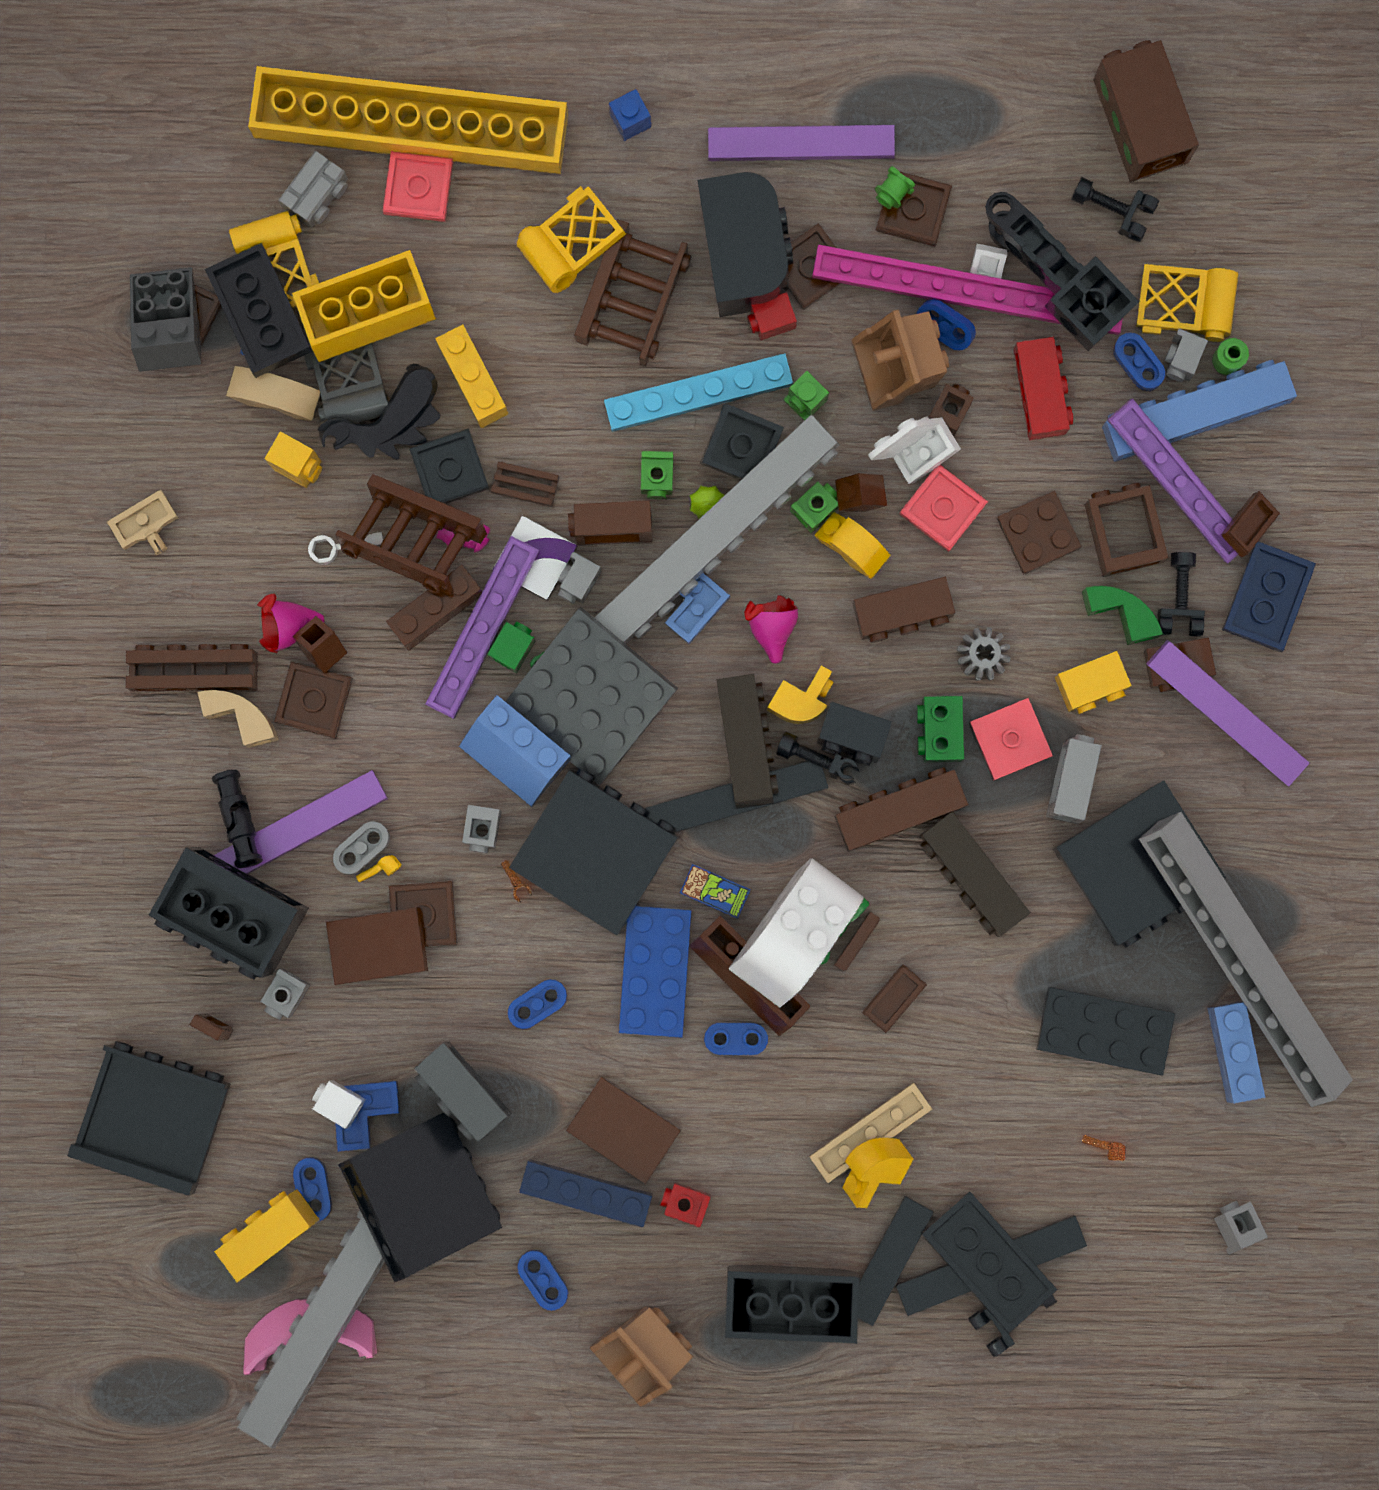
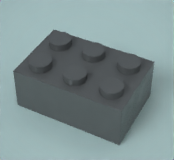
(461, 1092)

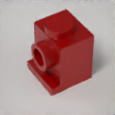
(698, 1200)

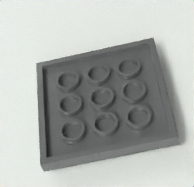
(591, 695)

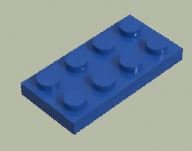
(655, 972)

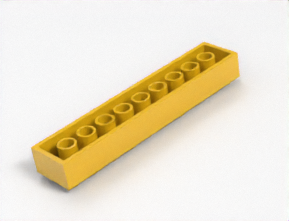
(408, 119)

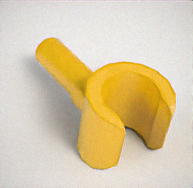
(388, 864)

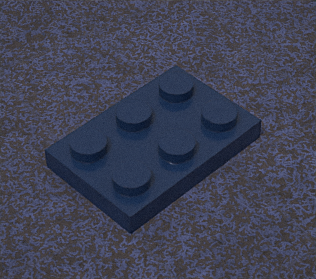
(1269, 596)

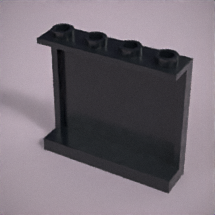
(594, 850)
(1119, 872)
(151, 1119)
(421, 1196)

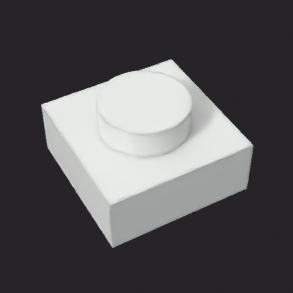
(988, 261)

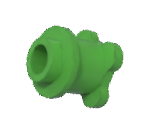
(894, 189)

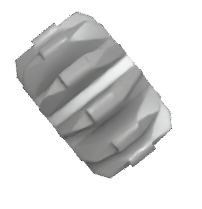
(982, 643)

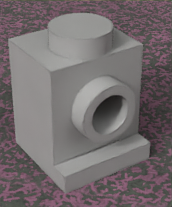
(1184, 356)
(578, 579)
(481, 816)
(295, 989)
(1249, 1226)

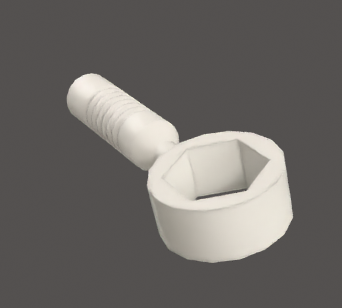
(375, 539)

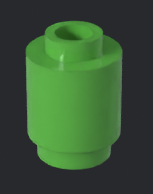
(1224, 363)

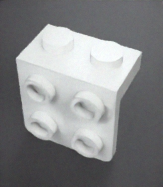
(917, 447)

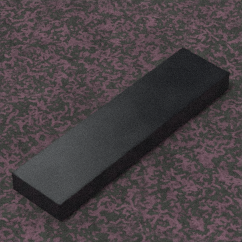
(891, 1258)

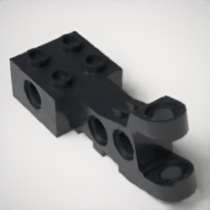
(1086, 297)

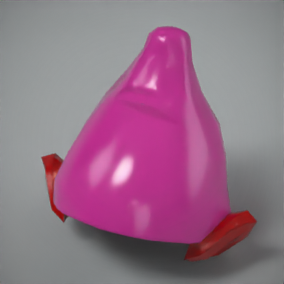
(282, 621)
(772, 624)

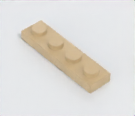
(881, 1123)

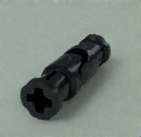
(238, 822)

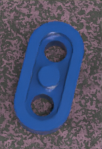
(948, 323)
(1140, 361)
(537, 1003)
(736, 1038)
(314, 1188)
(540, 1281)

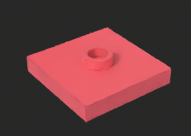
(418, 186)
(943, 507)
(1010, 739)

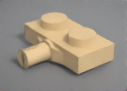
(144, 522)

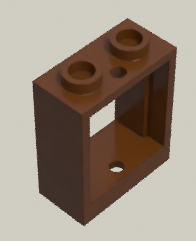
(611, 523)
(1134, 561)

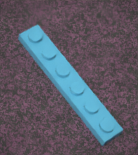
(698, 392)

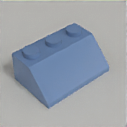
(514, 750)

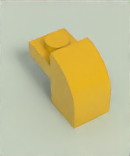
(853, 543)
(800, 706)
(875, 1163)

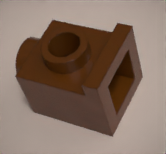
(956, 396)

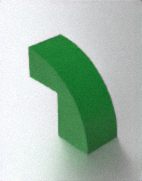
(1136, 617)

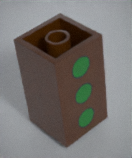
(1145, 110)

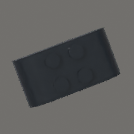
(745, 240)
(792, 1303)

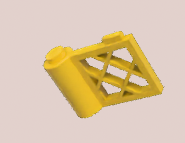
(277, 235)
(548, 254)
(1213, 307)

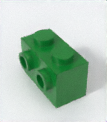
(941, 729)

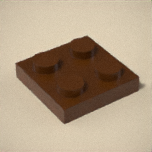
(1039, 532)

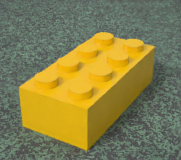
(363, 306)

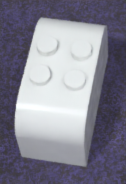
(796, 933)

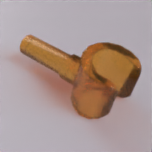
(516, 882)
(1116, 1150)

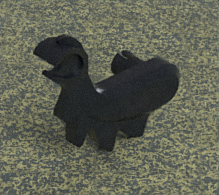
(406, 410)

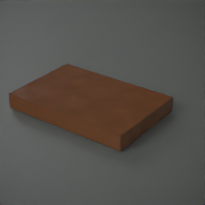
(377, 946)
(623, 1130)

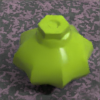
(704, 500)

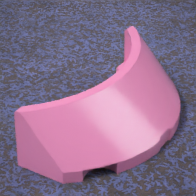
(275, 1327)

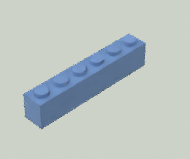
(1212, 405)

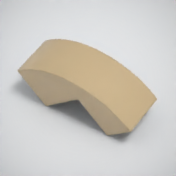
(274, 393)
(252, 722)

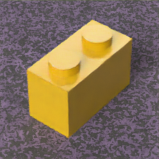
(294, 460)
(1092, 682)

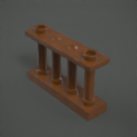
(601, 298)
(412, 505)

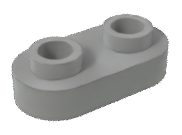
(360, 846)

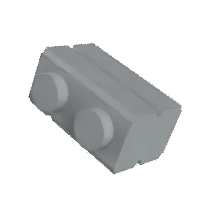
(314, 190)

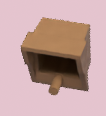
(900, 357)
(643, 1354)

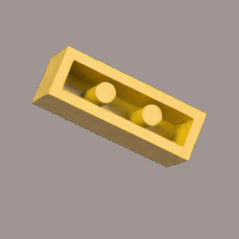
(472, 376)
(265, 1234)

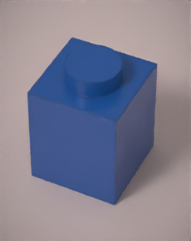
(630, 114)

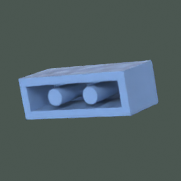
(1236, 1052)

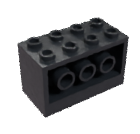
(247, 903)

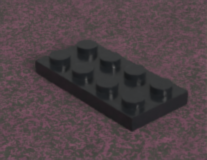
(258, 310)
(1105, 1031)
(989, 1262)

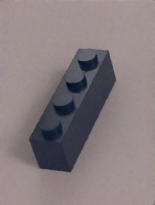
(585, 1193)

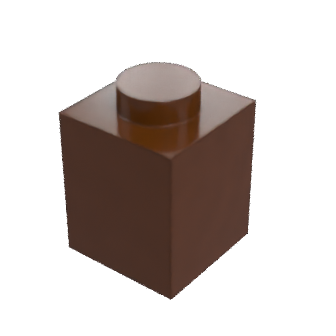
(861, 492)
(320, 644)

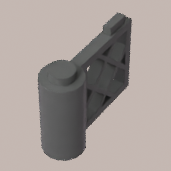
(356, 402)

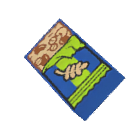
(715, 891)

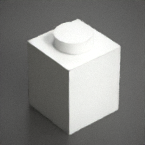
(337, 1103)

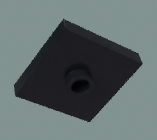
(449, 467)

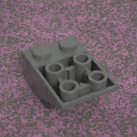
(164, 319)

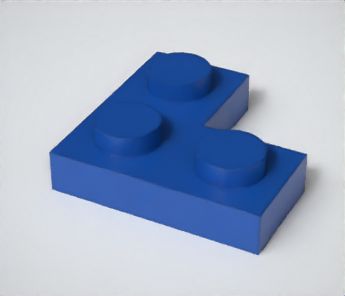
(380, 1100)

